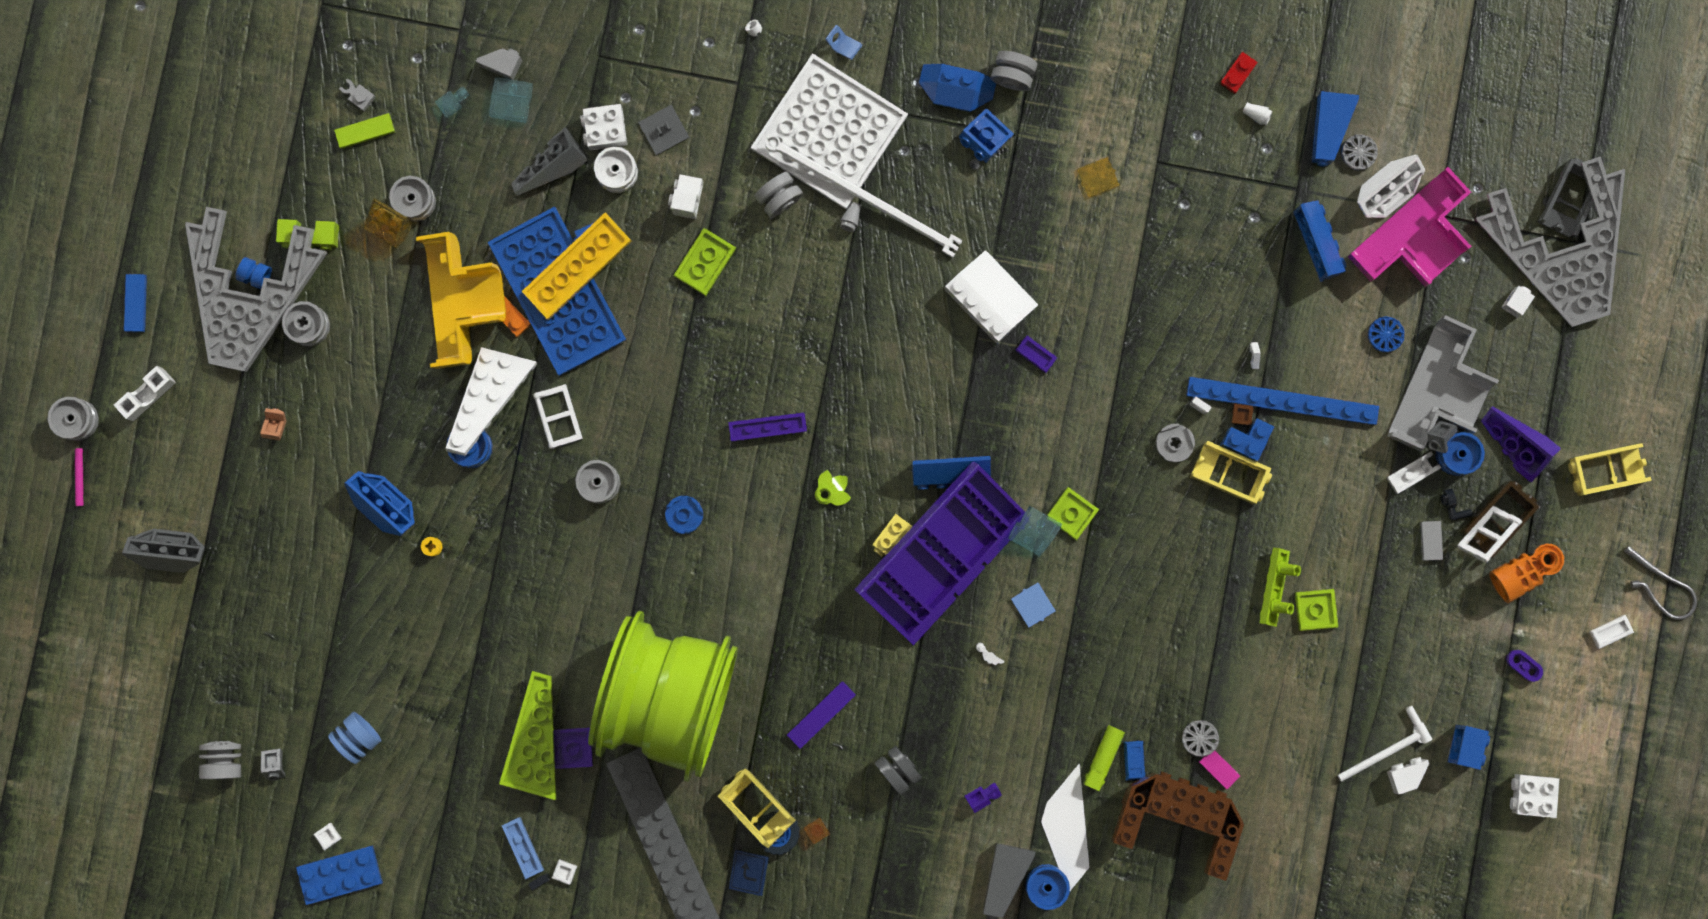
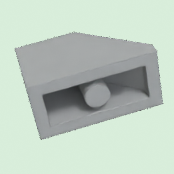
(501, 62)

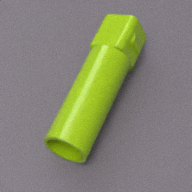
(1104, 758)

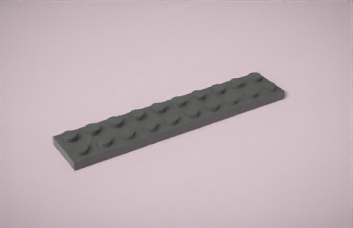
(661, 837)

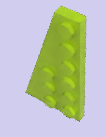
(531, 752)

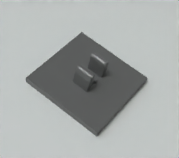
(663, 129)

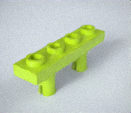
(1274, 587)

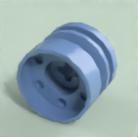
(351, 741)

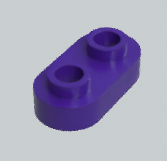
(1524, 664)

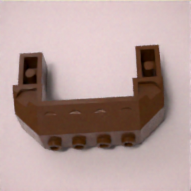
(1187, 806)

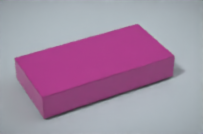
(1219, 769)

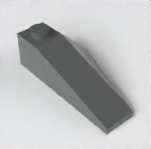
(557, 160)

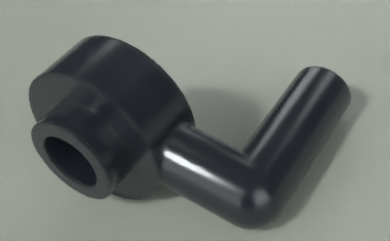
(1449, 500)

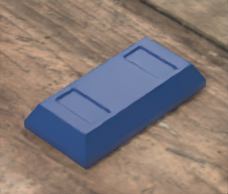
(1134, 760)

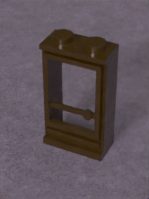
(1515, 491)

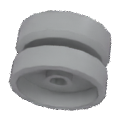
(1014, 70)
(423, 195)
(778, 195)
(295, 319)
(62, 422)
(606, 489)

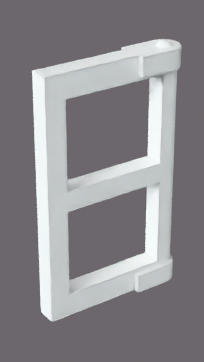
(563, 388)
(1463, 545)

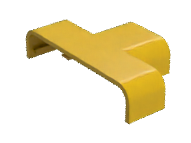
(459, 298)

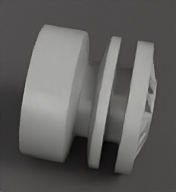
(219, 760)

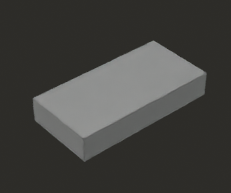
(1431, 540)

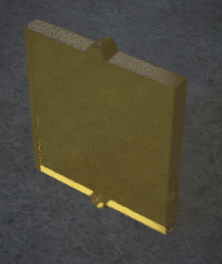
(1098, 177)

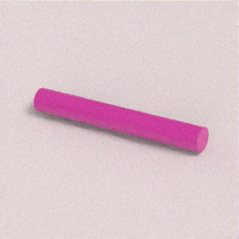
(79, 477)

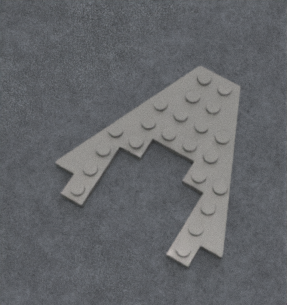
(1576, 278)
(238, 322)

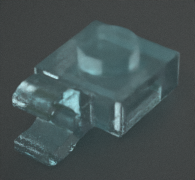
(451, 103)

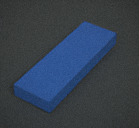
(135, 303)

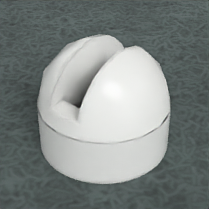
(753, 28)

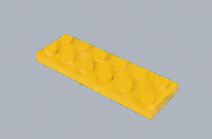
(576, 266)

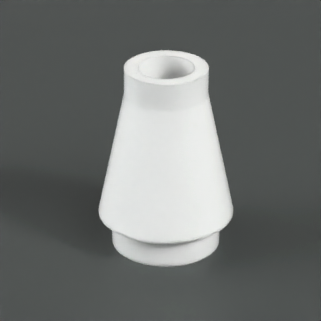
(1258, 113)

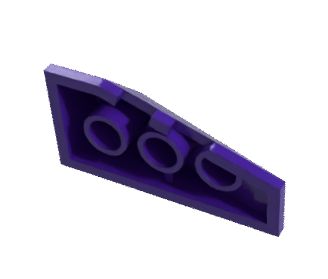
(1524, 446)

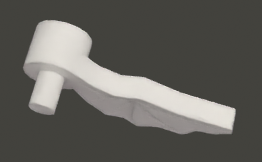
(988, 656)

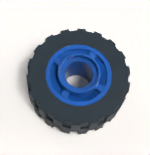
(786, 842)

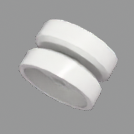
(616, 158)

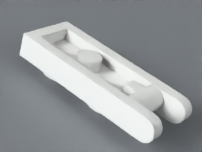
(1412, 473)

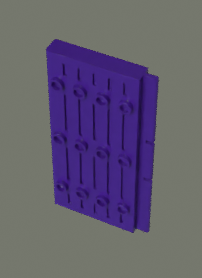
(942, 553)

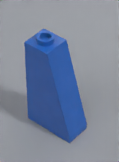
(1331, 123)

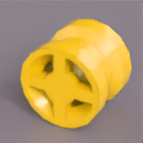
(435, 547)

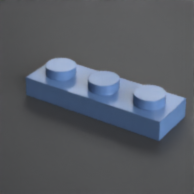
(522, 847)

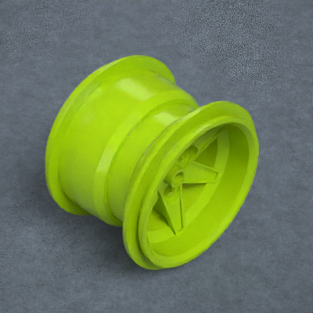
(662, 696)

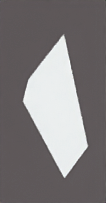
(1066, 828)

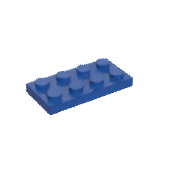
(339, 875)

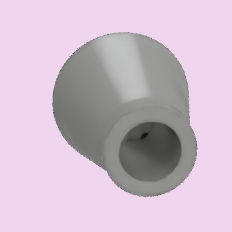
(851, 217)

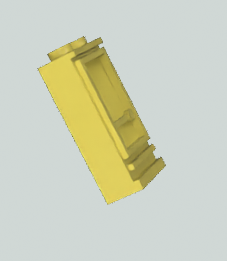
(1207, 462)
(1631, 464)
(774, 827)

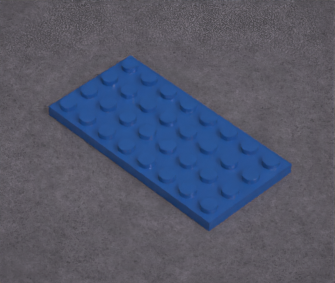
(585, 322)

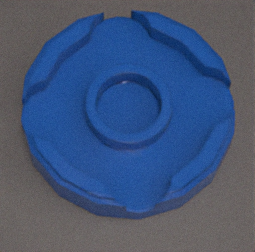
(684, 514)

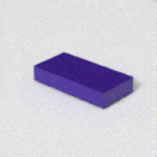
(1036, 354)

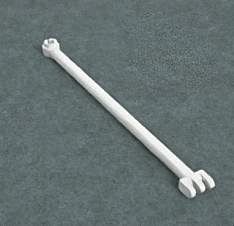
(947, 243)

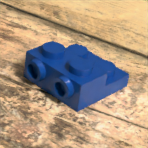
(985, 136)

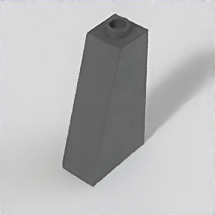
(1005, 876)

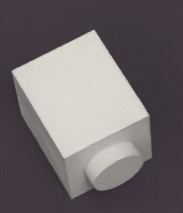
(1518, 301)

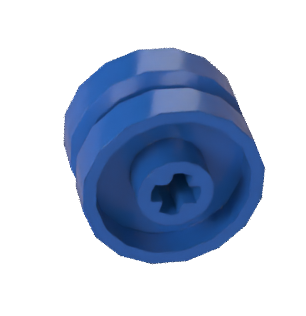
(477, 455)
(1469, 459)
(1043, 875)

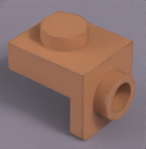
(273, 424)

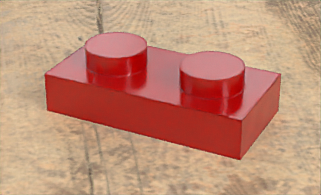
(1238, 72)

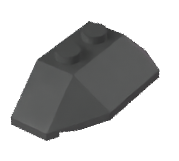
(164, 550)

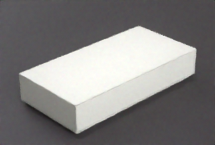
(1611, 631)

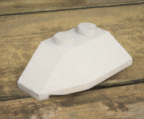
(1390, 187)

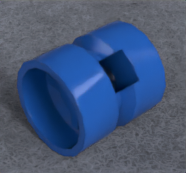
(250, 272)

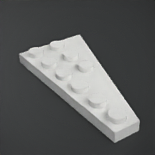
(488, 391)

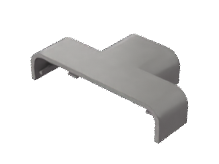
(1441, 387)

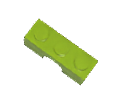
(324, 235)

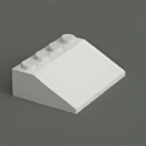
(990, 296)

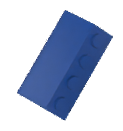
(1319, 240)
(944, 471)

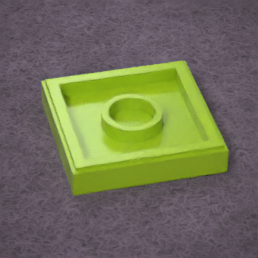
(1073, 513)
(1316, 609)

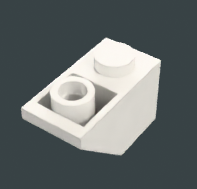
(1408, 776)

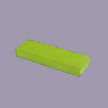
(364, 131)

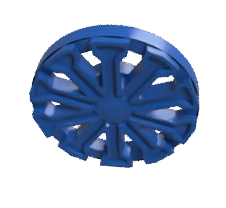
(1386, 334)

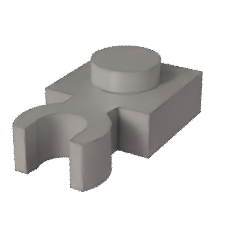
(359, 96)

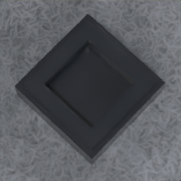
(539, 881)

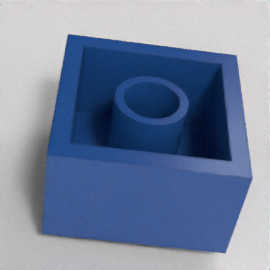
(1468, 747)

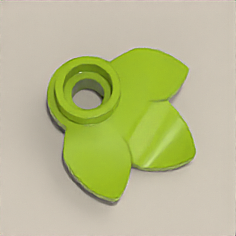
(834, 487)

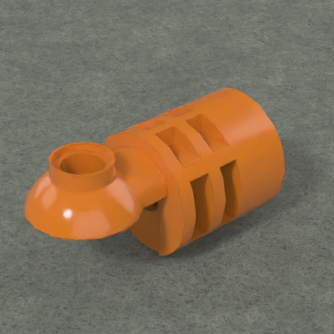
(1526, 572)

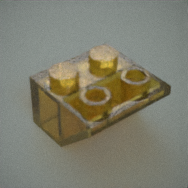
(387, 223)

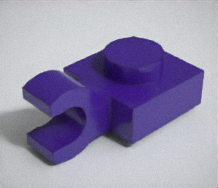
(980, 798)

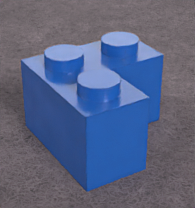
(1250, 444)

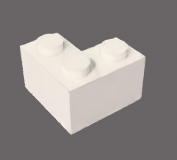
(686, 196)

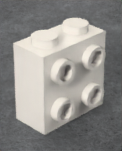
(604, 127)
(1534, 795)

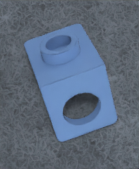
(843, 45)

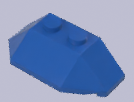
(956, 86)
(381, 502)

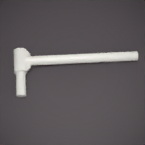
(1419, 734)

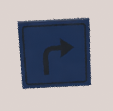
(748, 872)

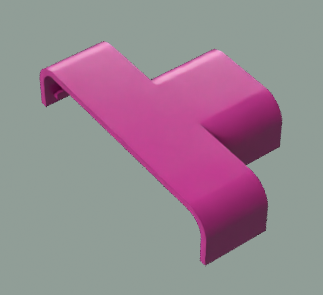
(1417, 233)

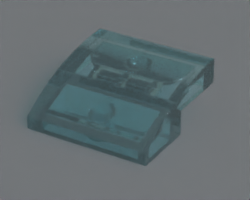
(510, 99)
(1035, 531)

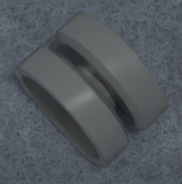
(899, 769)

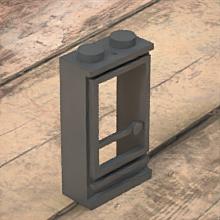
(1557, 220)

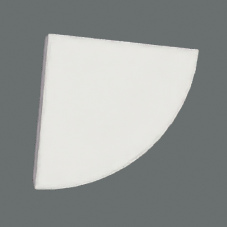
(1254, 348)

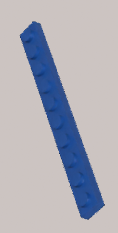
(1282, 401)

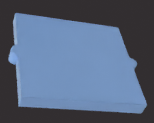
(1033, 605)

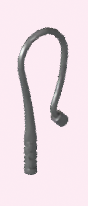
(1637, 584)

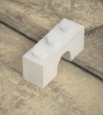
(154, 386)

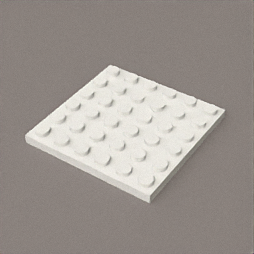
(833, 125)

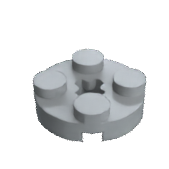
(1169, 452)

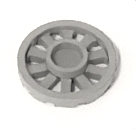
(1359, 152)
(1200, 738)

